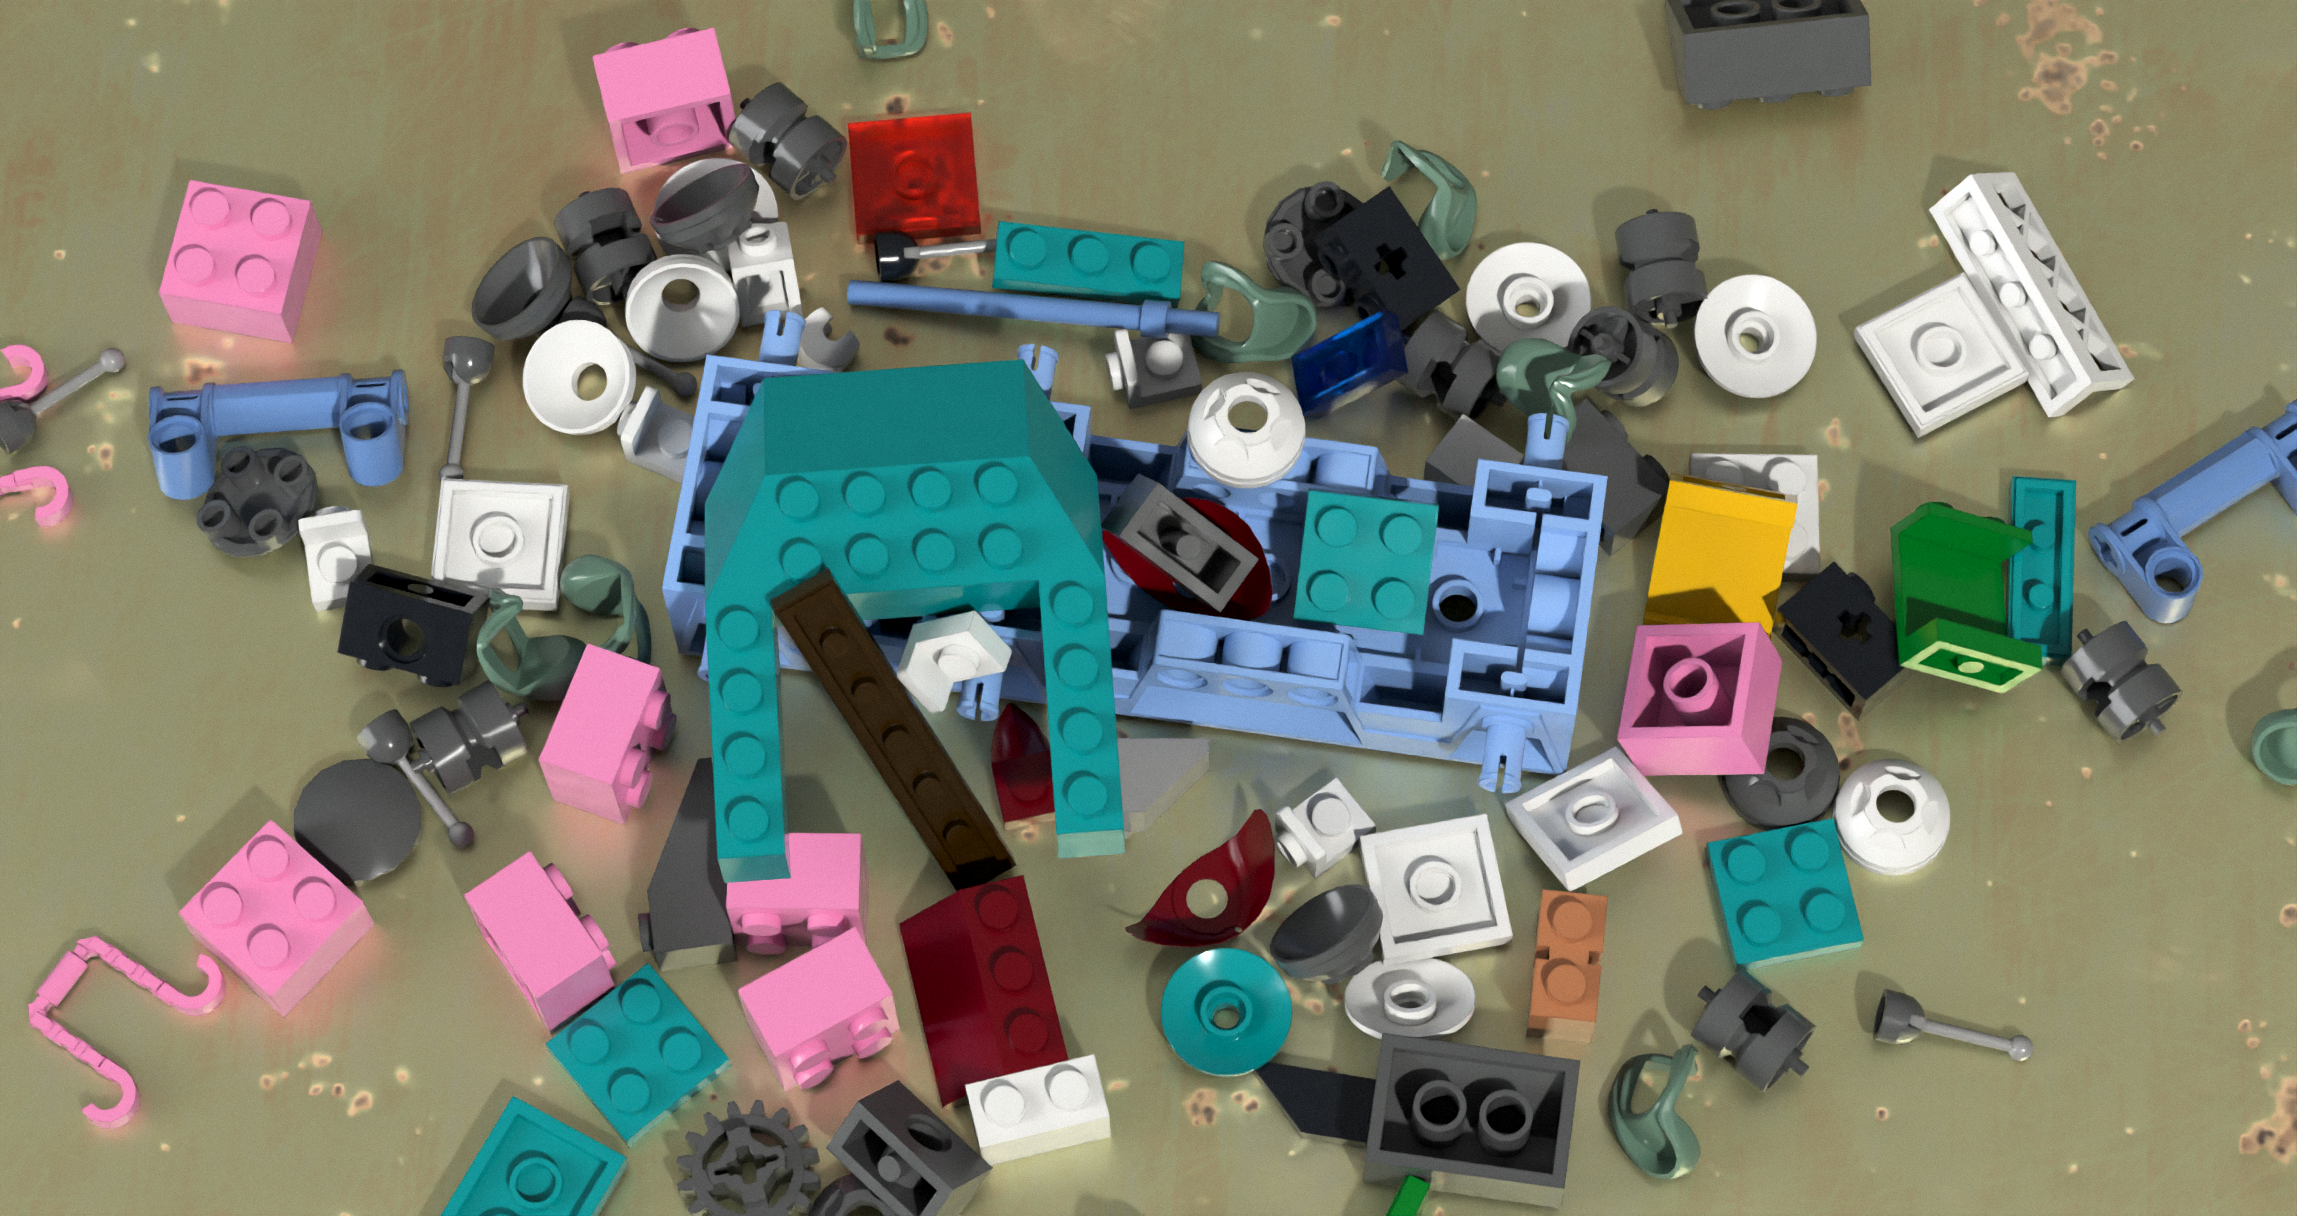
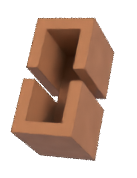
(1567, 982)

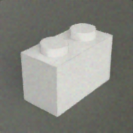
(1038, 1110)

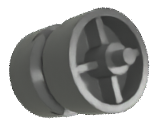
(797, 148)
(605, 241)
(1661, 264)
(1641, 355)
(1451, 367)
(2117, 677)
(469, 737)
(1761, 1039)

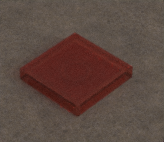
(914, 177)

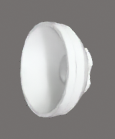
(688, 329)
(553, 374)
(1243, 457)
(1887, 845)

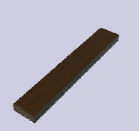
(893, 731)

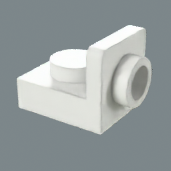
(764, 272)
(1153, 369)
(656, 435)
(336, 551)
(947, 653)
(1321, 829)

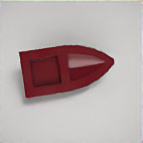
(1022, 770)

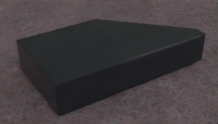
(1321, 1102)

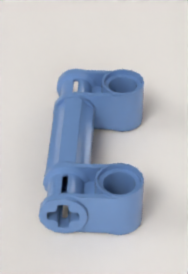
(366, 410)
(2148, 538)

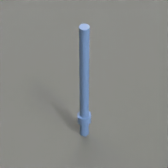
(1153, 319)

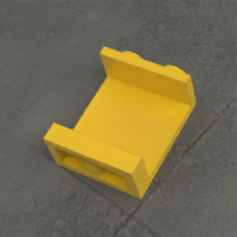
(1719, 553)

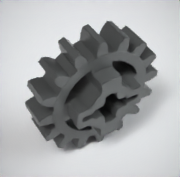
(773, 1165)

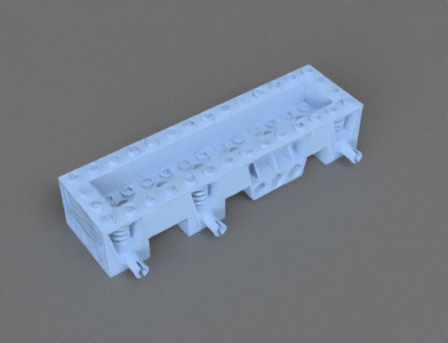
(1461, 692)

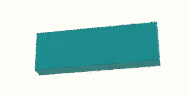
(2043, 572)

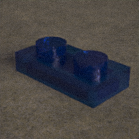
(1349, 364)

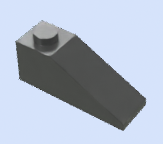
(687, 890)

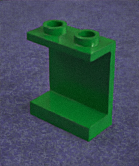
(1954, 597)

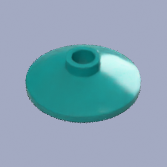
(1233, 982)

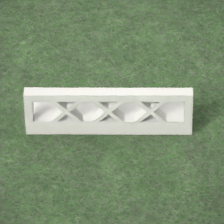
(2027, 293)

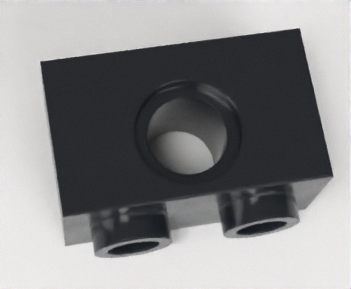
(445, 613)

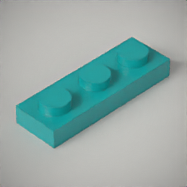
(1087, 264)

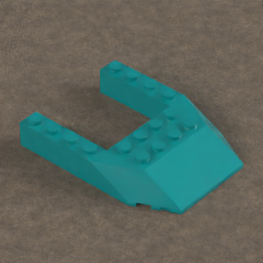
(921, 503)

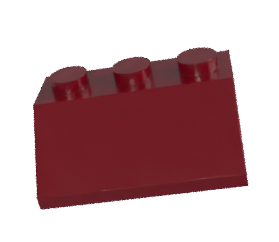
(982, 987)

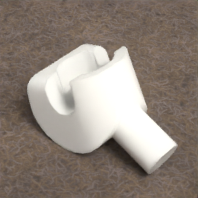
(820, 352)

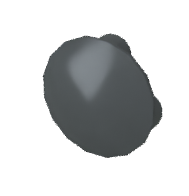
(1290, 243)
(258, 501)
(358, 819)

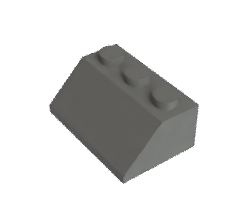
(1767, 49)
(1472, 1120)

